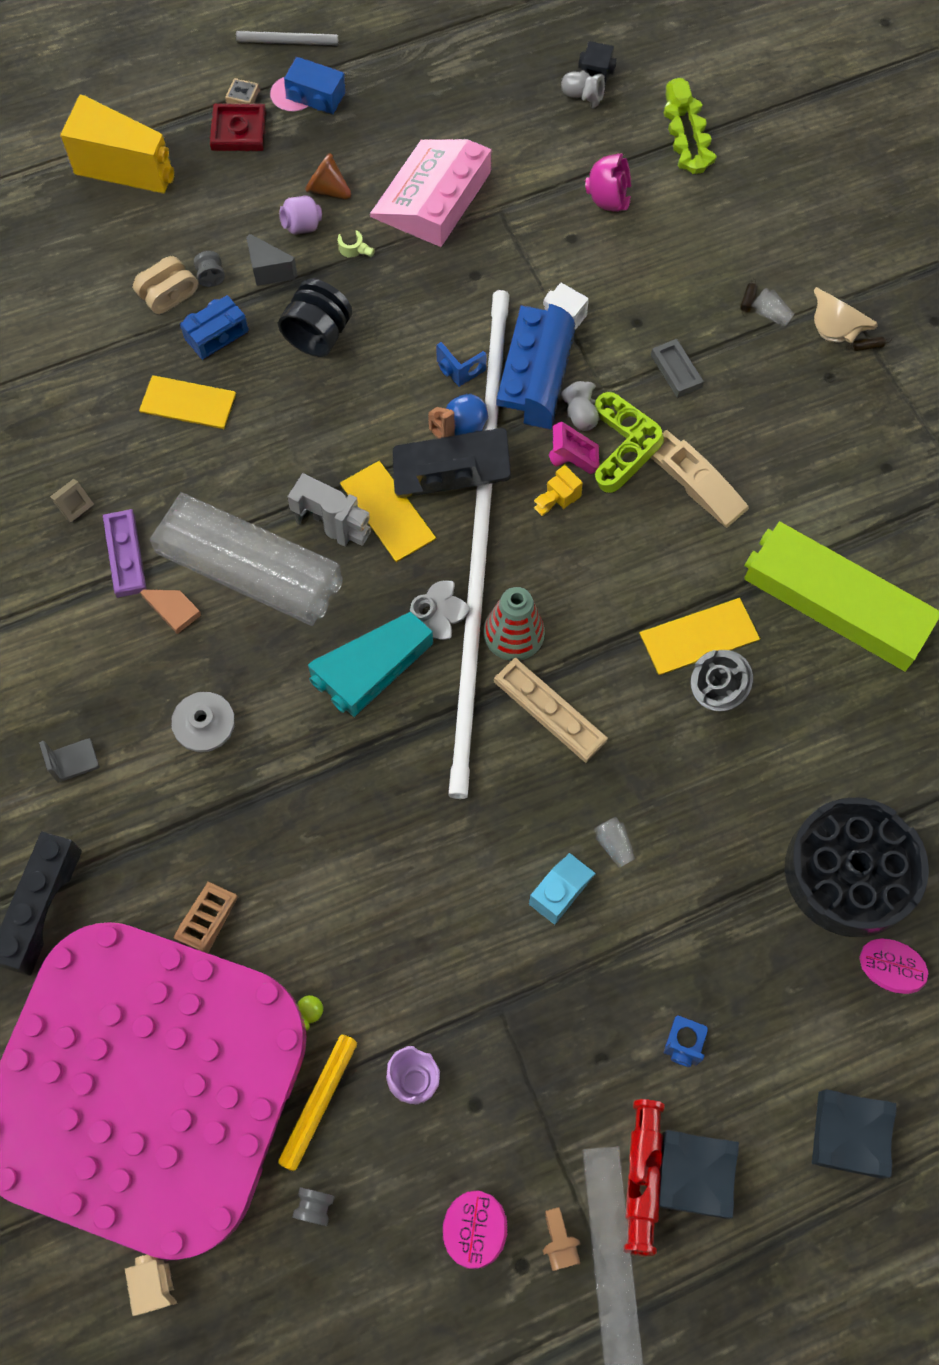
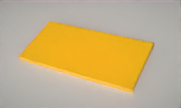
(187, 402)

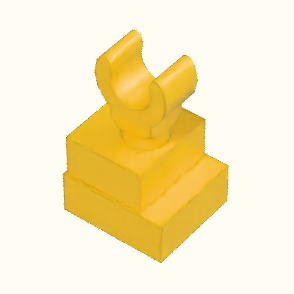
(563, 489)

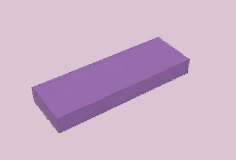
(124, 553)

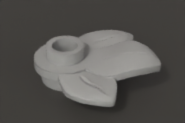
(443, 609)

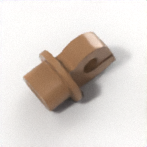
(561, 1250)

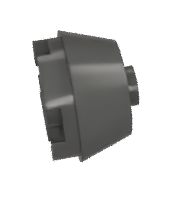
(721, 680)

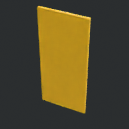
(391, 517)
(692, 636)

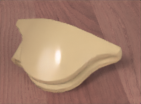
(838, 320)

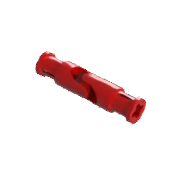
(644, 1171)

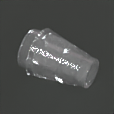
(773, 307)
(615, 841)

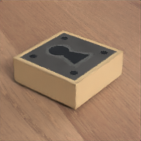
(242, 92)

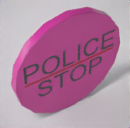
(894, 966)
(475, 1229)

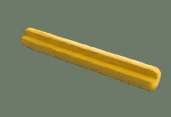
(317, 1103)

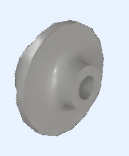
(209, 733)

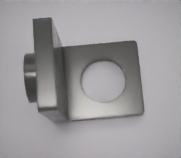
(70, 760)

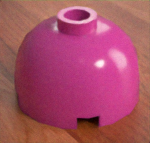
(609, 183)

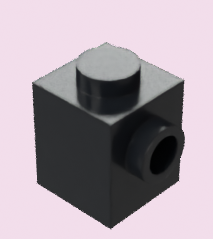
(598, 60)

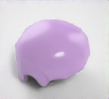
(412, 1075)

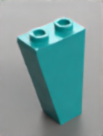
(370, 663)

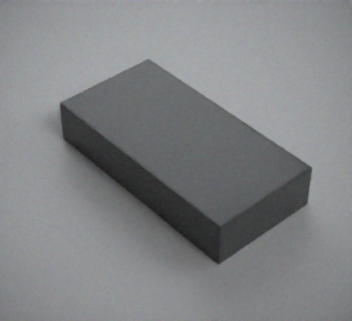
(677, 368)

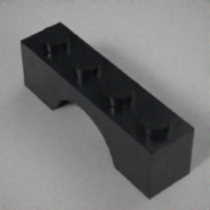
(22, 928)

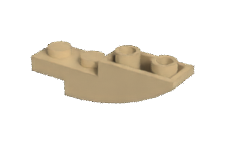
(700, 479)

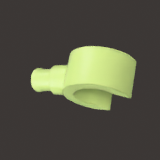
(355, 249)

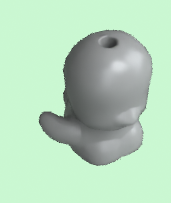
(582, 85)
(581, 406)

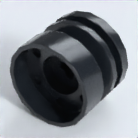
(315, 317)

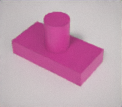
(573, 447)

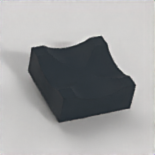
(854, 1134)
(698, 1174)

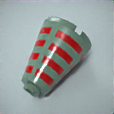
(514, 626)

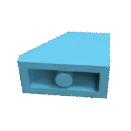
(560, 888)

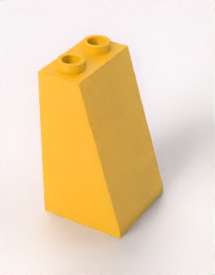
(115, 147)

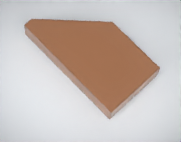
(442, 422)
(172, 607)

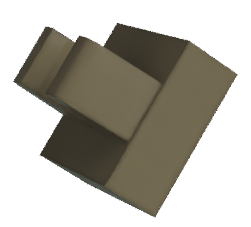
(72, 500)

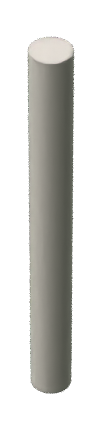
(287, 38)

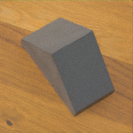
(270, 263)

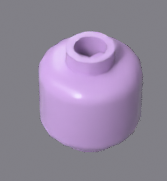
(300, 215)

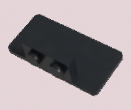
(451, 463)

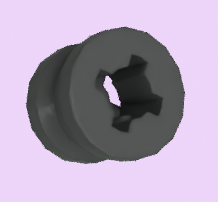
(209, 268)
(313, 1206)

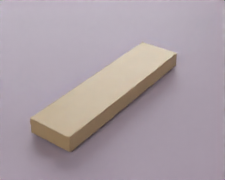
(550, 710)

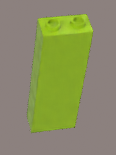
(841, 595)

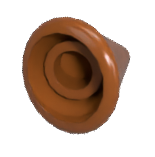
(328, 180)

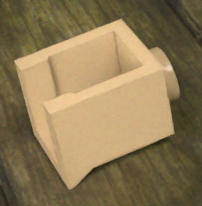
(149, 1285)

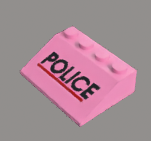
(434, 188)

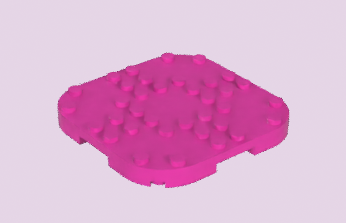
(145, 1089)

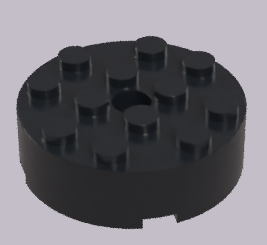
(837, 894)

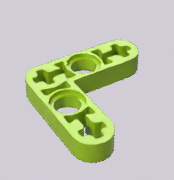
(635, 440)

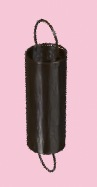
(749, 296)
(869, 343)

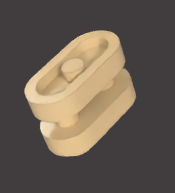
(165, 284)

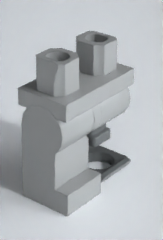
(339, 514)

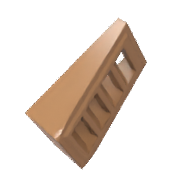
(210, 934)

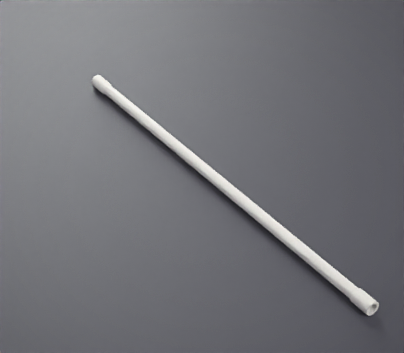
(460, 770)

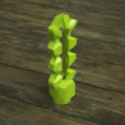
(678, 104)

